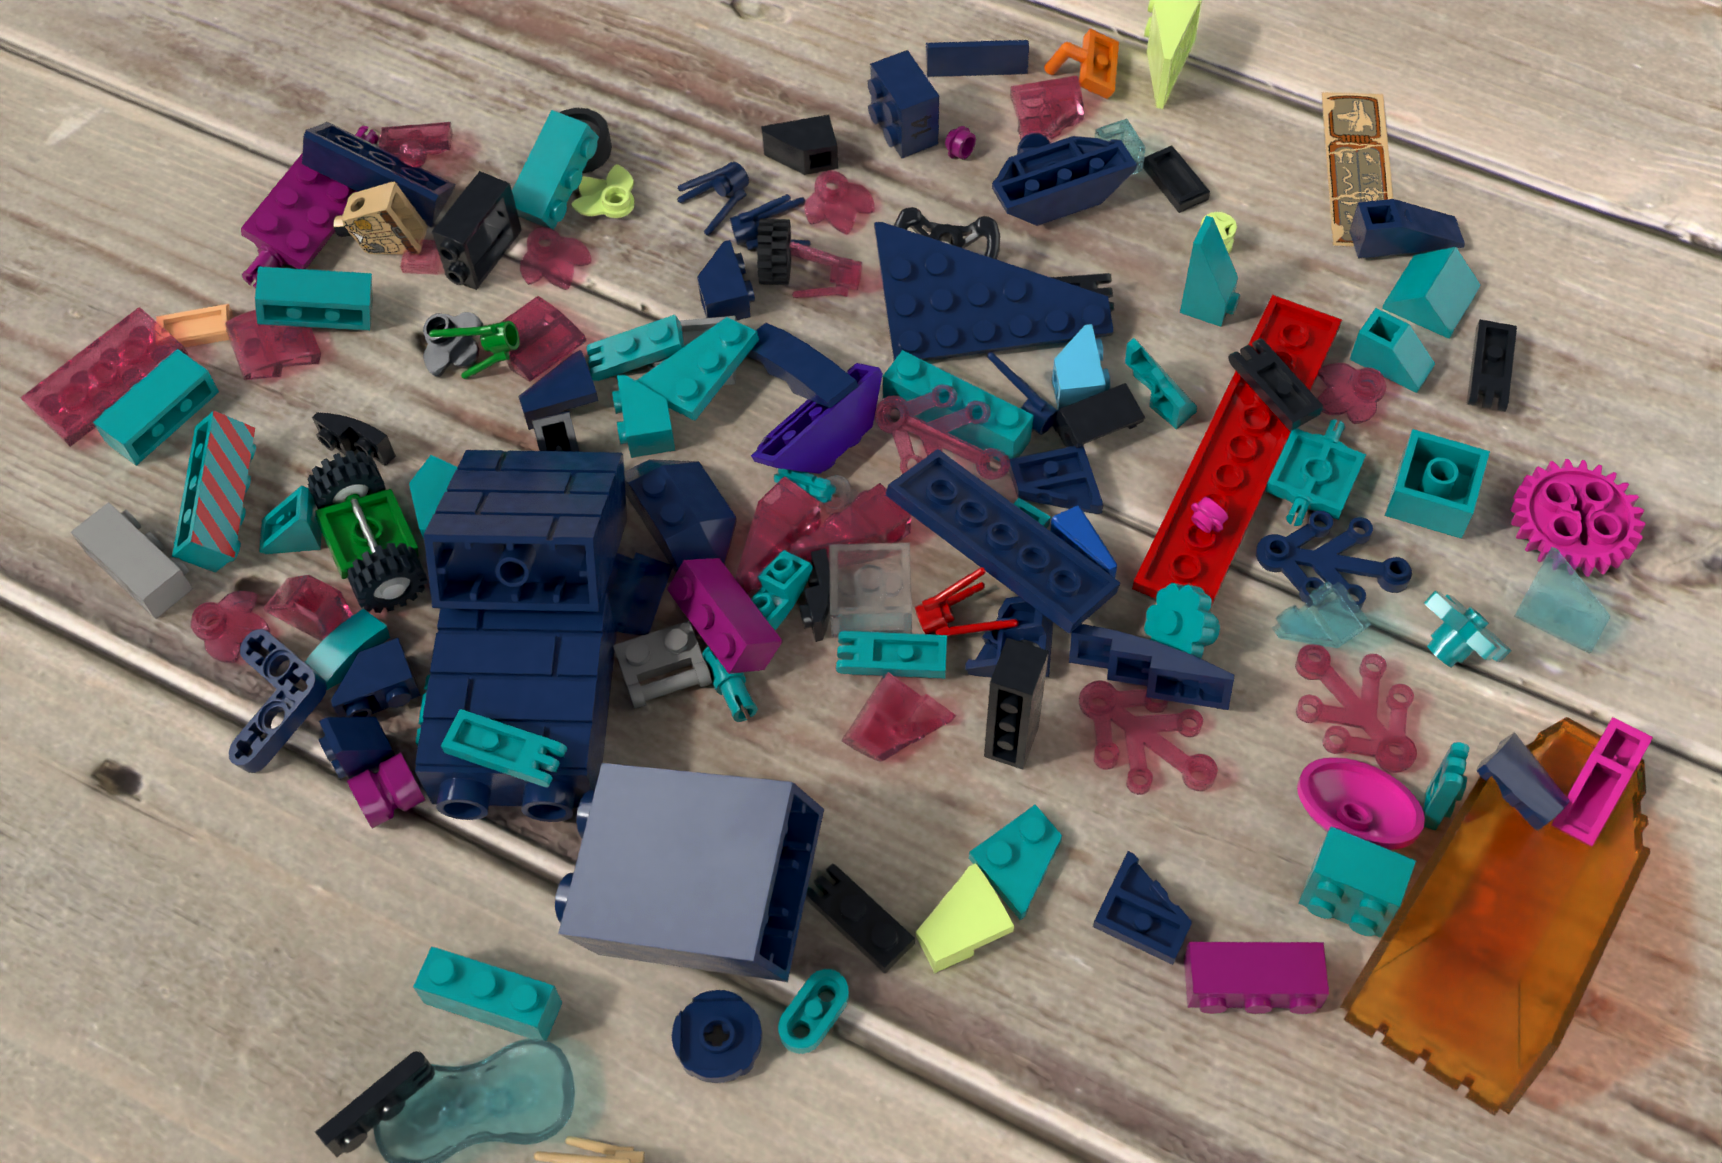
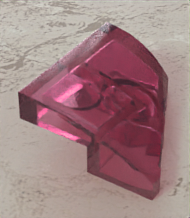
(1048, 106)
(894, 719)

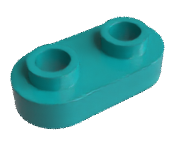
(812, 1012)

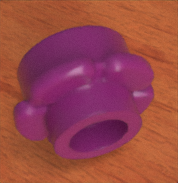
(960, 142)

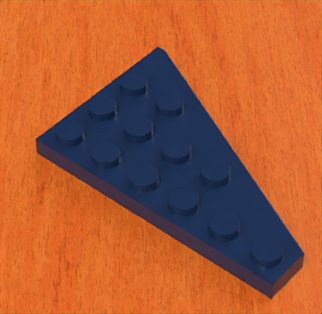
(965, 303)

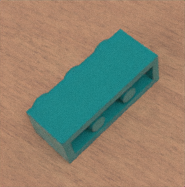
(553, 169)
(313, 298)
(156, 407)
(488, 994)

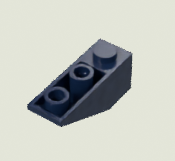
(1401, 228)

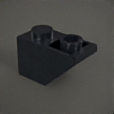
(802, 144)

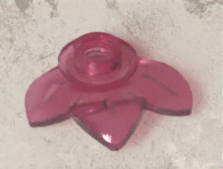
(837, 205)
(554, 261)
(1347, 393)
(233, 624)

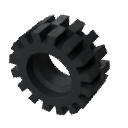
(774, 251)

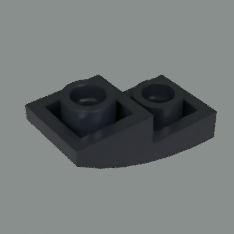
(352, 435)
(816, 611)

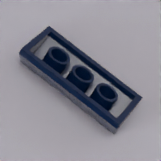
(365, 166)

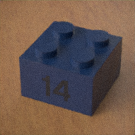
(904, 104)

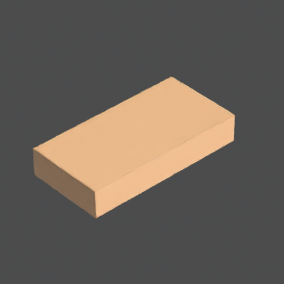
(198, 325)

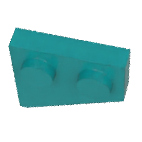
(1018, 858)

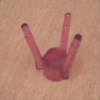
(844, 271)

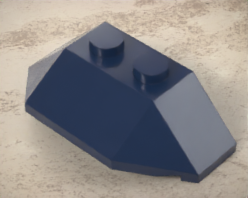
(1062, 178)
(681, 509)

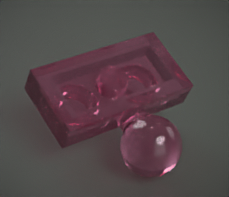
(414, 142)

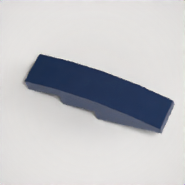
(801, 366)
(1163, 669)

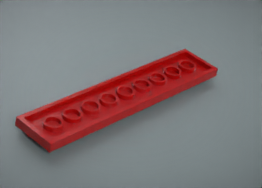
(1235, 459)

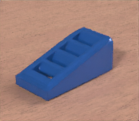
(1079, 533)

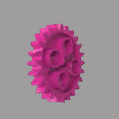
(1579, 498)

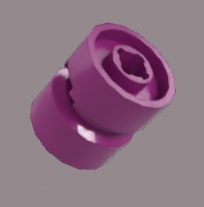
(386, 790)

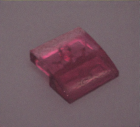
(544, 338)
(268, 348)

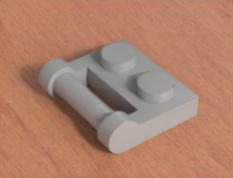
(660, 654)

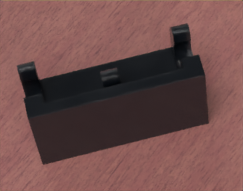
(1098, 416)

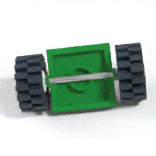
(366, 532)

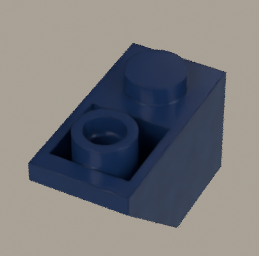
(723, 286)
(376, 681)
(354, 744)

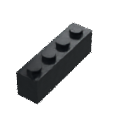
(1015, 702)

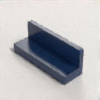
(977, 58)

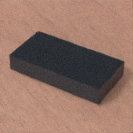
(1175, 179)

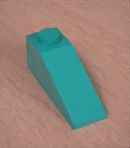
(1210, 278)

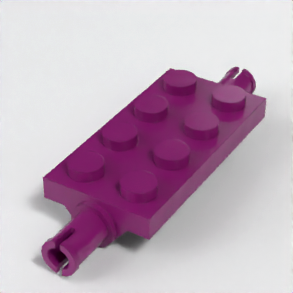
(297, 217)

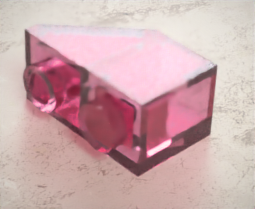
(309, 606)

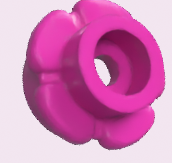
(1208, 515)

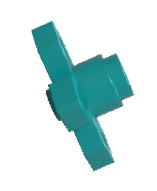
(1461, 632)

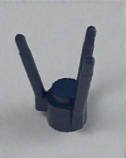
(726, 182)
(746, 224)
(1042, 411)

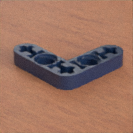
(287, 698)

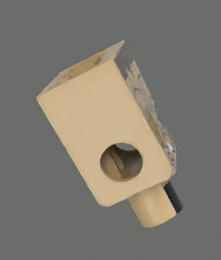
(382, 221)

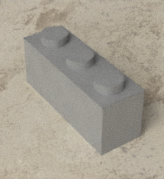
(133, 559)

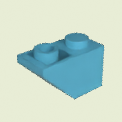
(1079, 370)

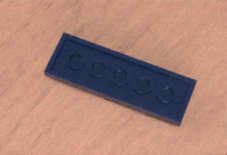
(1003, 540)

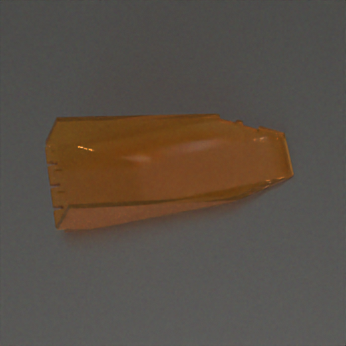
(1502, 934)

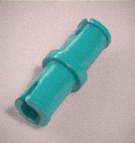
(731, 687)

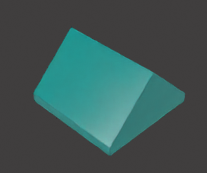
(1434, 291)

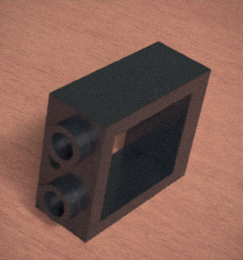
(485, 202)

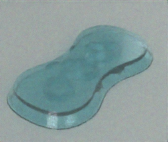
(509, 1097)

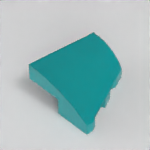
(1166, 396)

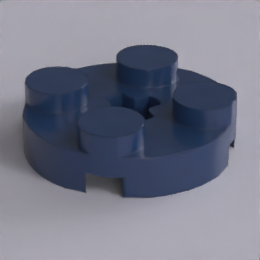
(698, 1019)

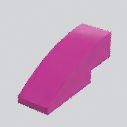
(1602, 781)

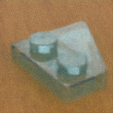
(1563, 604)

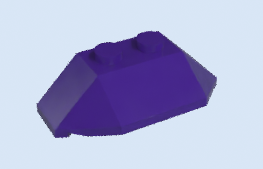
(819, 435)

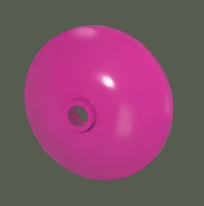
(1360, 802)

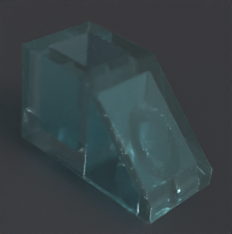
(1325, 621)

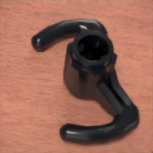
(953, 234)

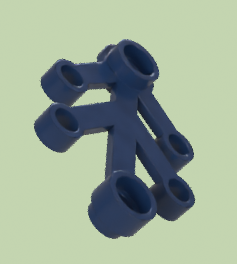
(1327, 559)

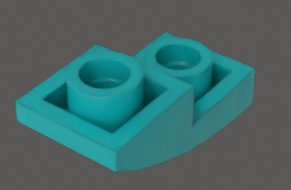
(781, 587)
(340, 648)

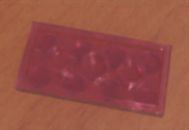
(100, 375)

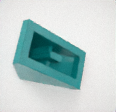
(291, 525)

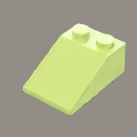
(1171, 38)

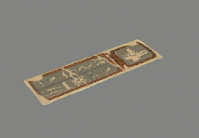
(1355, 156)

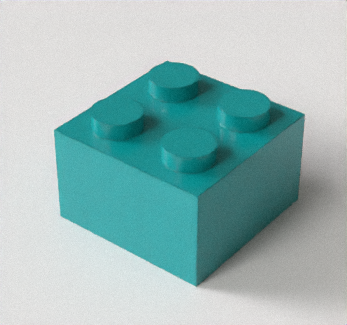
(1437, 483)
(1356, 883)

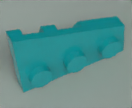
(701, 367)

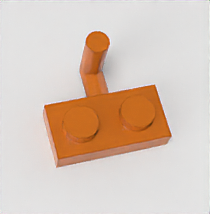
(1097, 61)

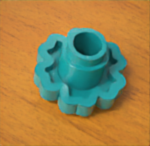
(1182, 619)

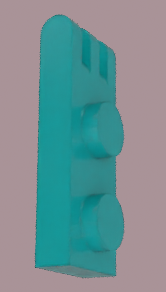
(635, 348)
(893, 653)
(503, 748)
(1446, 786)

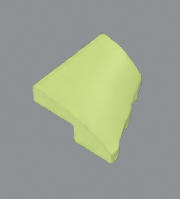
(963, 921)

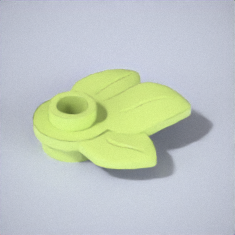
(606, 196)

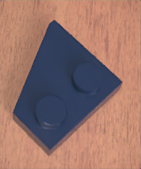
(1057, 479)
(1142, 914)

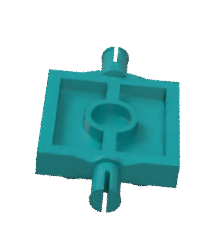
(1315, 472)

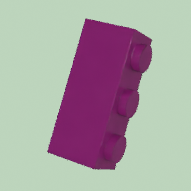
(724, 615)
(1256, 976)

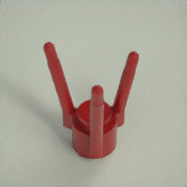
(936, 611)

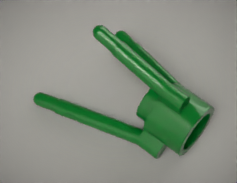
(496, 338)

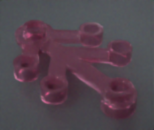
(935, 433)
(1357, 711)
(1141, 732)

